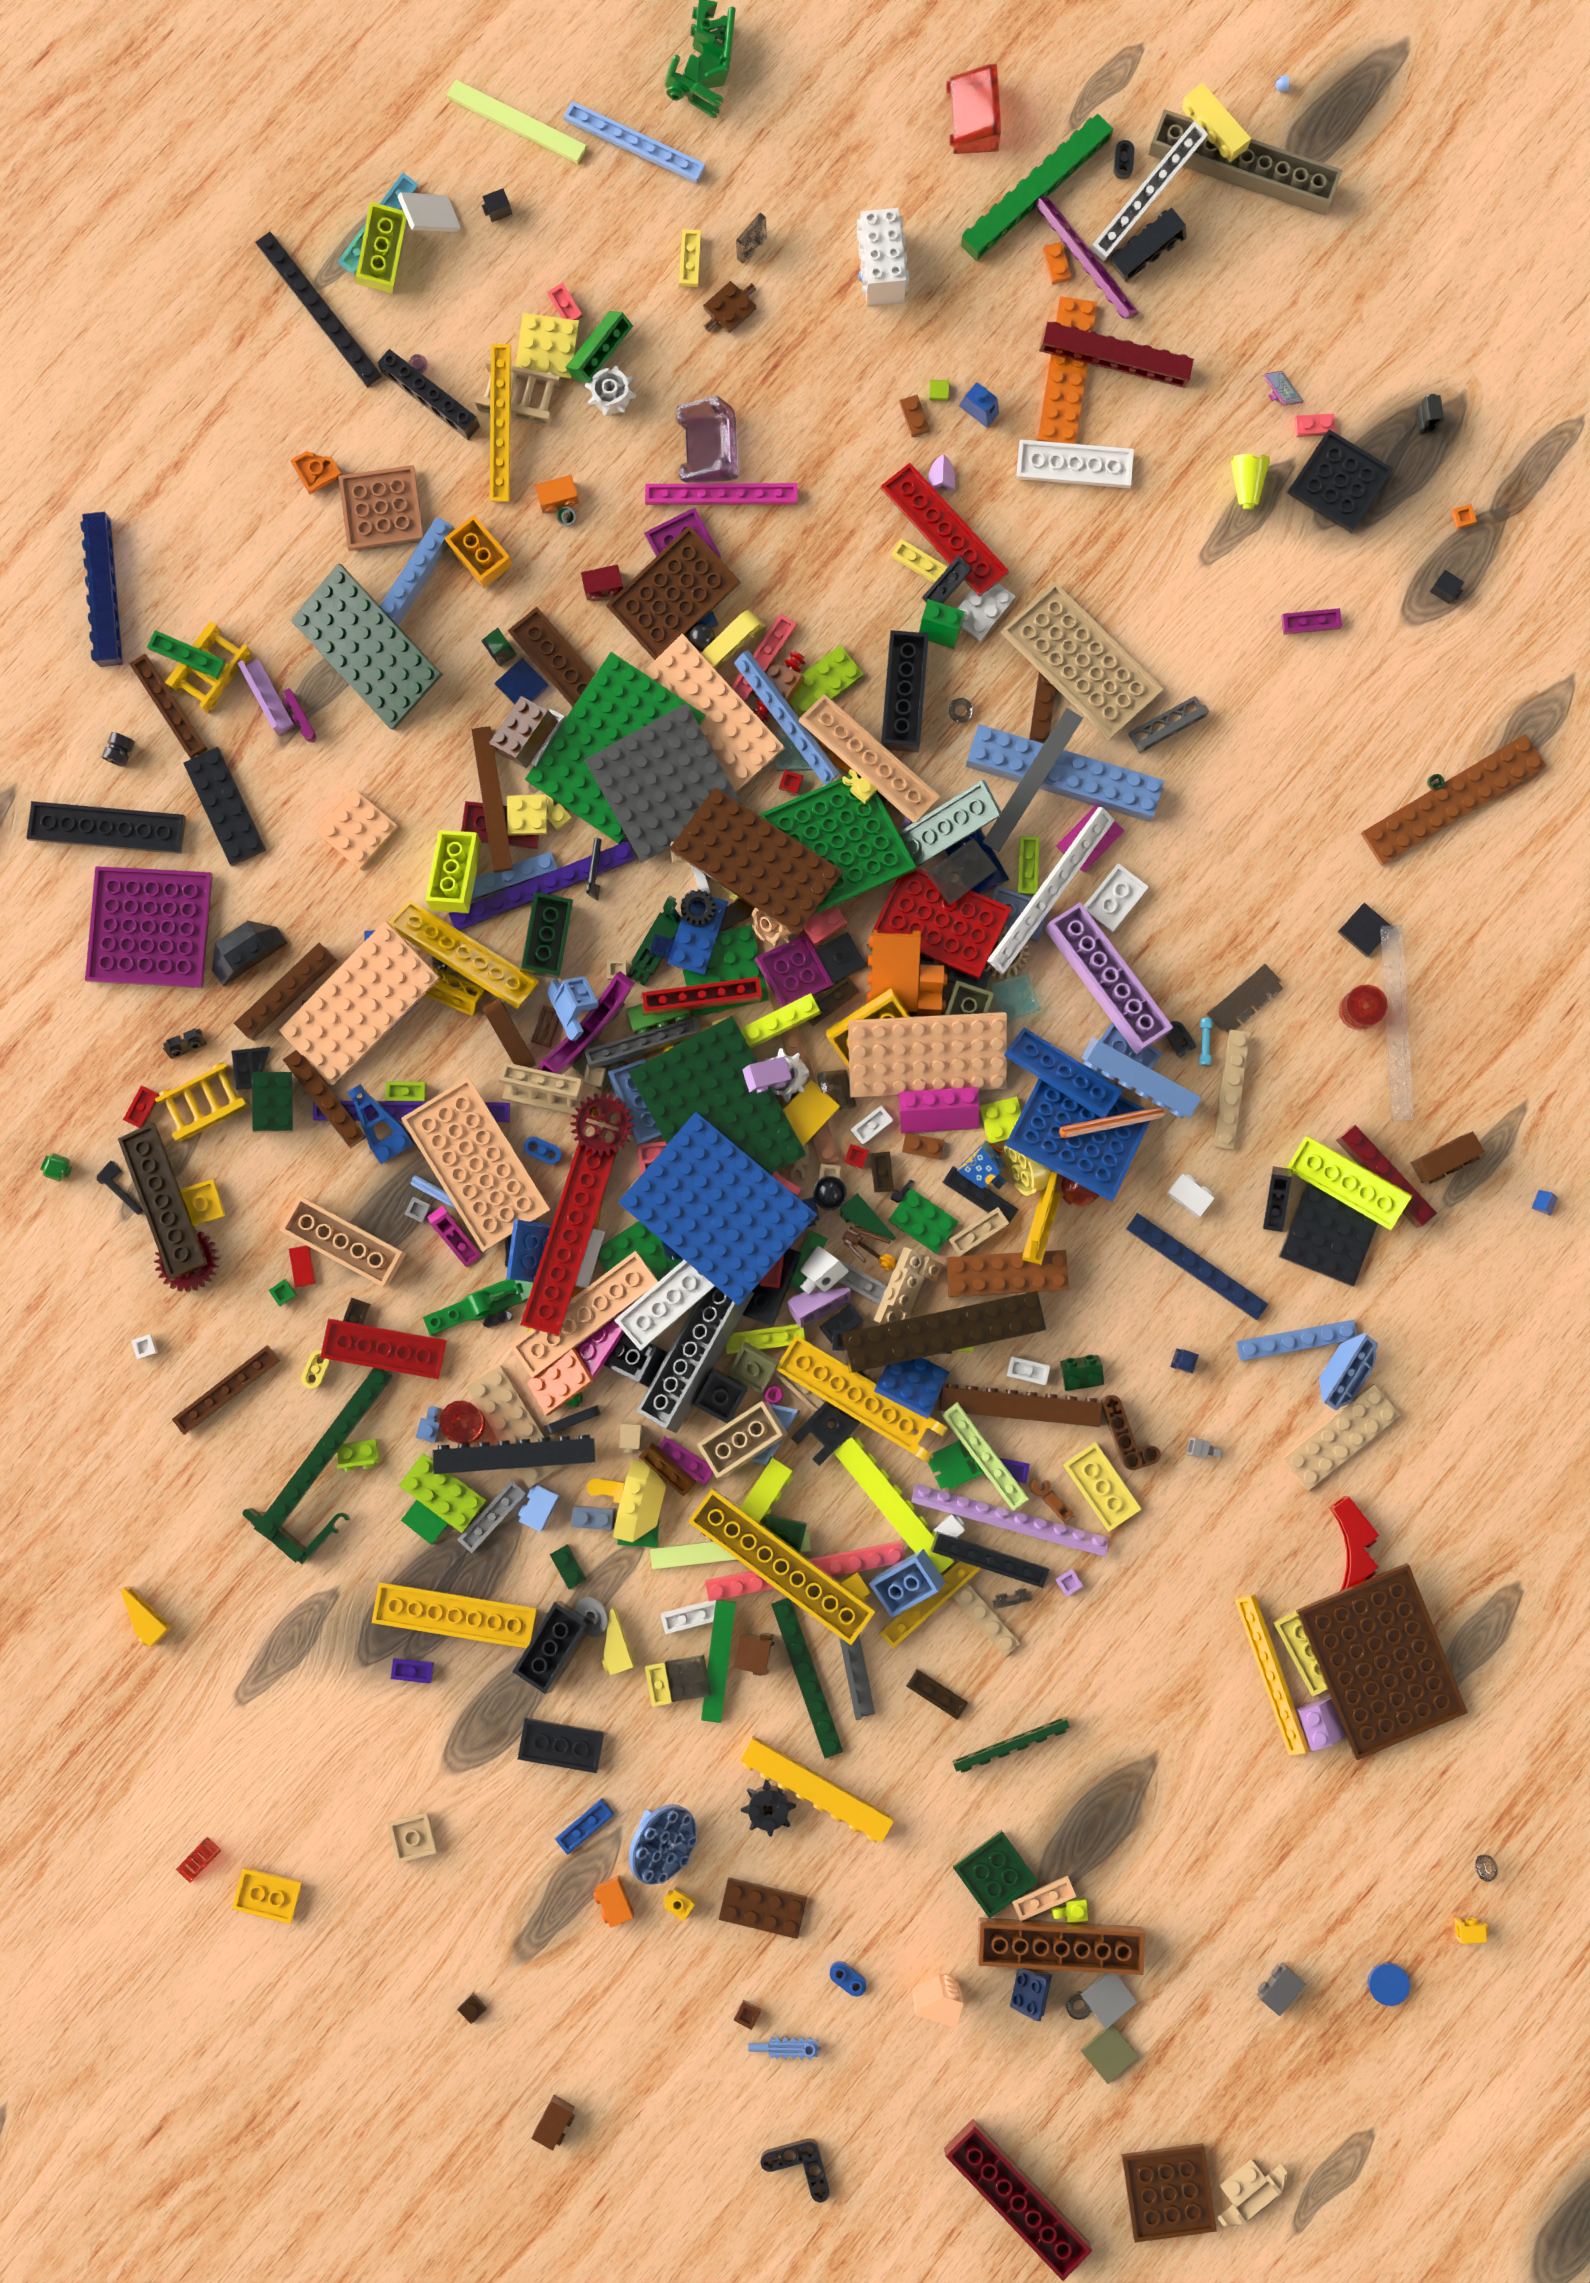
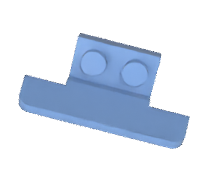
(570, 999)

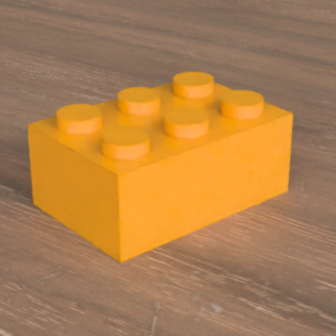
(478, 551)

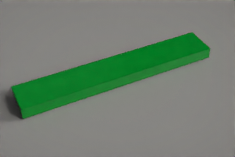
(719, 1660)

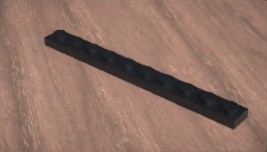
(318, 309)

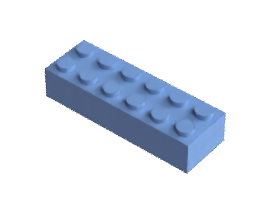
(1146, 1081)

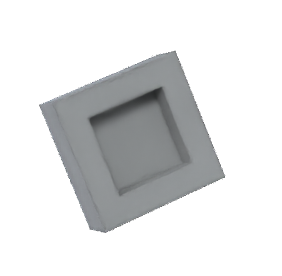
(418, 1209)

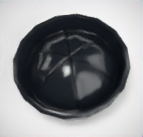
(830, 1193)

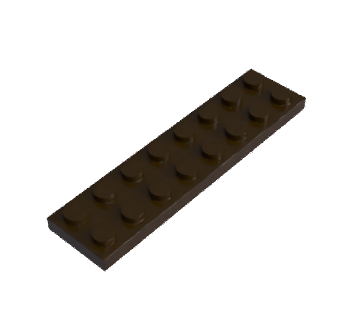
(162, 1201)

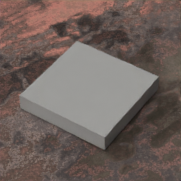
(1108, 1999)

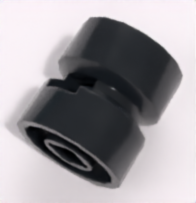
(118, 748)

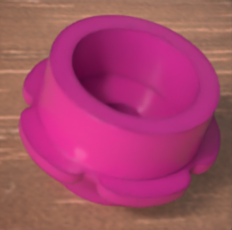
(773, 1389)

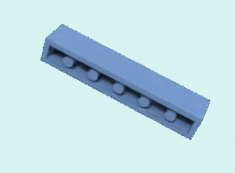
(417, 570)

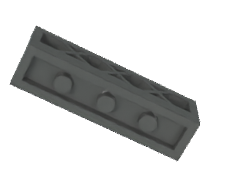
(1169, 728)
(857, 1678)

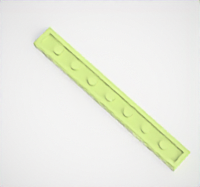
(516, 121)
(698, 1553)

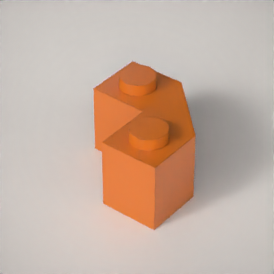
(930, 990)

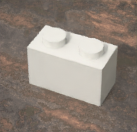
(1190, 1195)

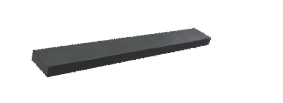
(1033, 779)

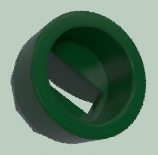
(1433, 777)

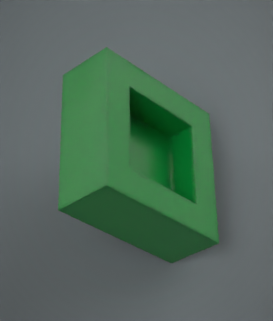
(282, 1292)

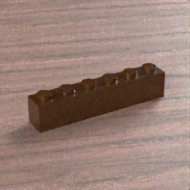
(285, 991)

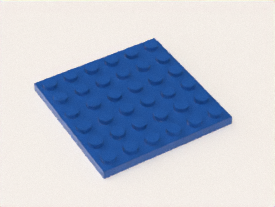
(1090, 1159)

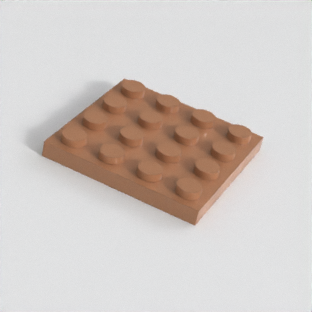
(381, 508)

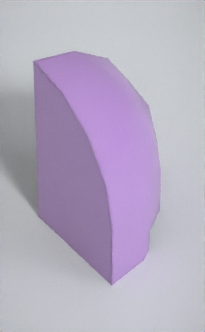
(942, 474)

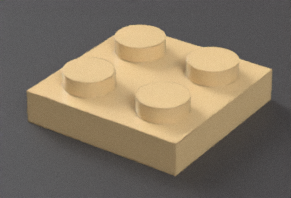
(412, 1837)

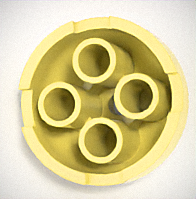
(1029, 1174)

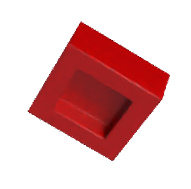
(790, 782)
(856, 1156)

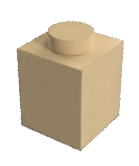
(630, 1437)

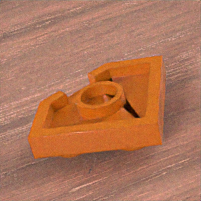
(315, 470)

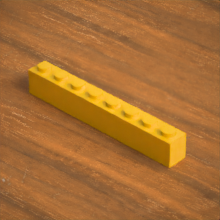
(817, 1789)

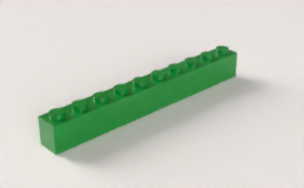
(1039, 183)

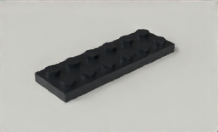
(224, 806)

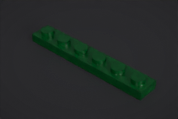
(1002, 1748)

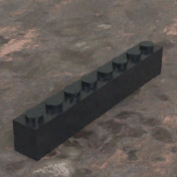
(514, 1455)

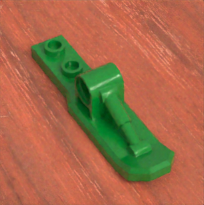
(479, 1305)

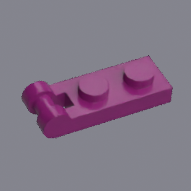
(299, 716)

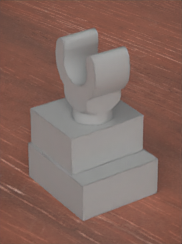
(1201, 1448)

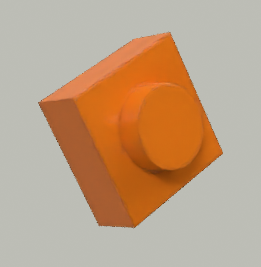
(1464, 516)

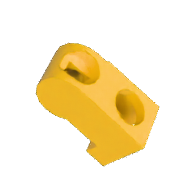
(606, 1487)

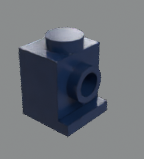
(1184, 1360)

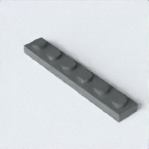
(642, 1043)

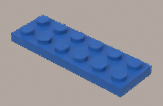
(1063, 1073)

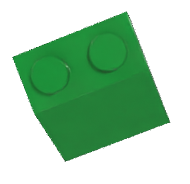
(942, 623)

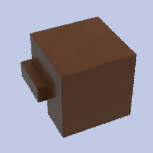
(754, 1653)

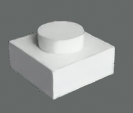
(144, 1346)

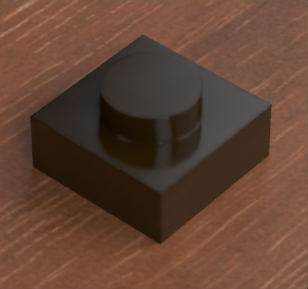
(471, 2008)

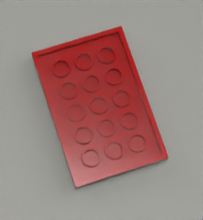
(953, 934)

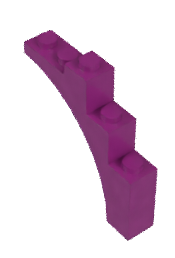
(609, 1007)

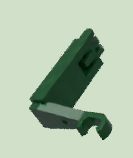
(664, 925)
(289, 1544)

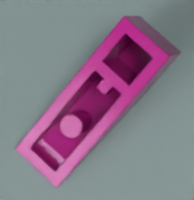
(454, 1235)

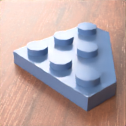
(1114, 1039)

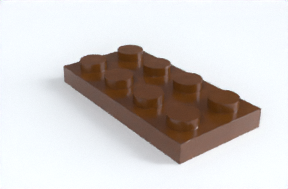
(762, 1908)

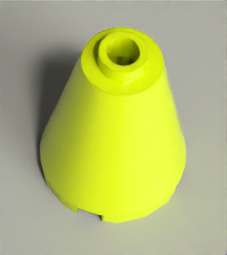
(1249, 478)

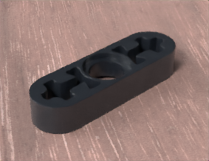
(572, 1420)

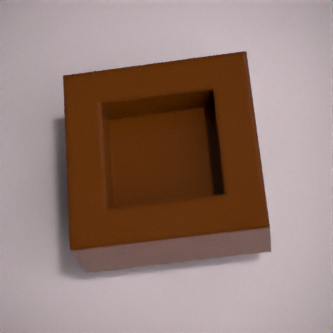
(747, 2014)

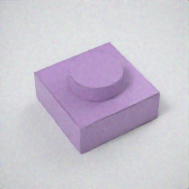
(1068, 1582)

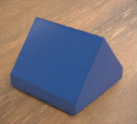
(1544, 1202)

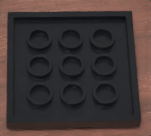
(1340, 481)
(1328, 1236)

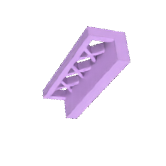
(267, 696)

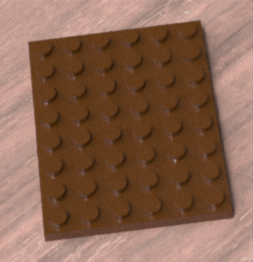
(1381, 1661)

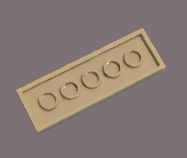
(508, 1417)
(1340, 1437)

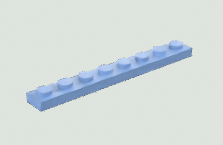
(634, 142)

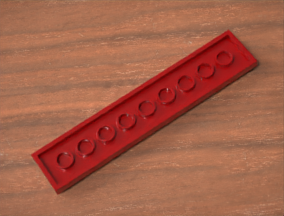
(567, 1241)

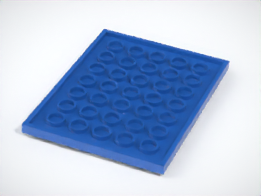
(717, 1208)

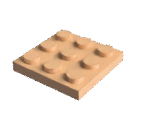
(357, 829)

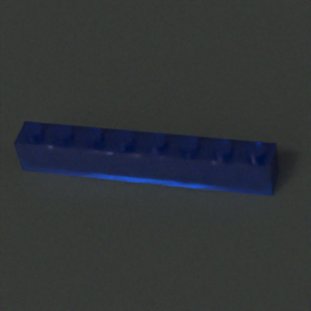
(101, 589)

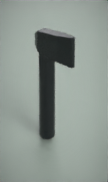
(592, 888)
(106, 1176)

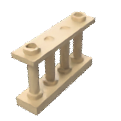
(524, 411)
(541, 1089)

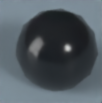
(701, 636)

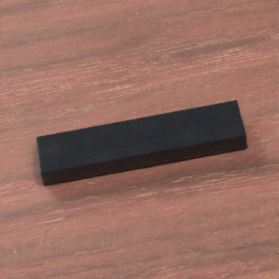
(979, 1196)

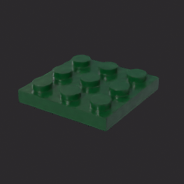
(995, 1874)

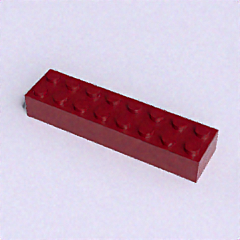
(1018, 2199)

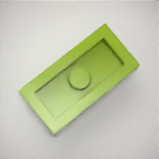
(405, 1091)

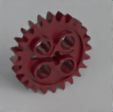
(597, 1141)
(193, 1279)

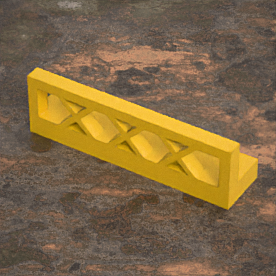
(455, 997)

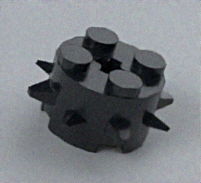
(768, 1819)

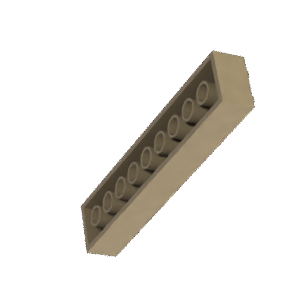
(1257, 169)

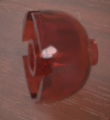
(1076, 1193)

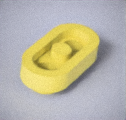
(314, 1368)

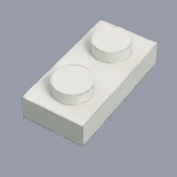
(871, 1125)
(1028, 1371)

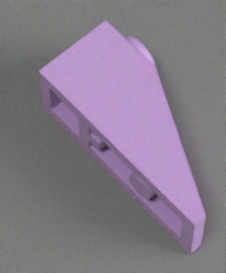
(817, 1304)

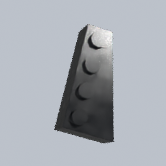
(1149, 244)

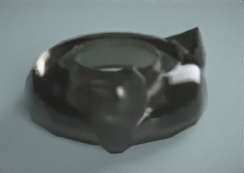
(964, 702)
(1480, 1865)
(1077, 2014)

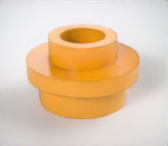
(887, 1262)

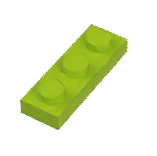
(1028, 865)

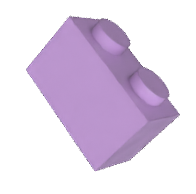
(767, 1074)

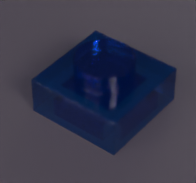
(661, 946)

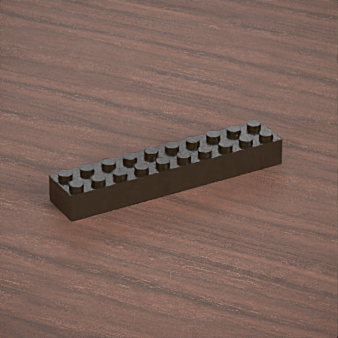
(943, 1332)

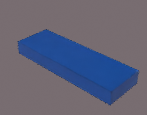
(584, 1826)

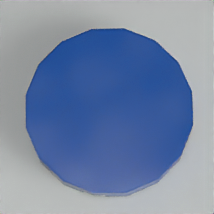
(1388, 1984)

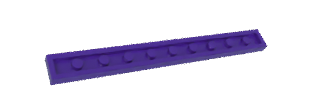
(546, 884)
(399, 1109)

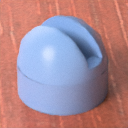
(1282, 83)

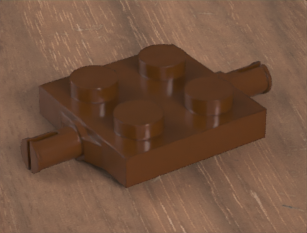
(729, 307)

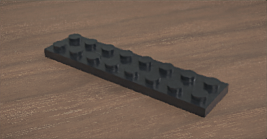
(106, 827)

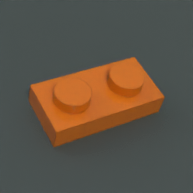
(1056, 262)

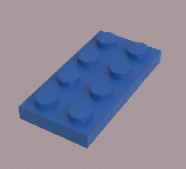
(695, 944)

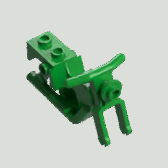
(711, 66)

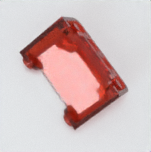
(975, 110)

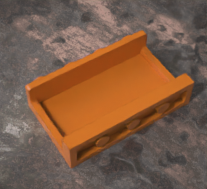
(895, 966)

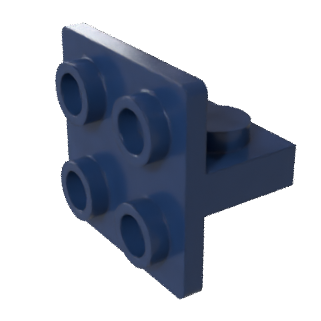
(1031, 1993)

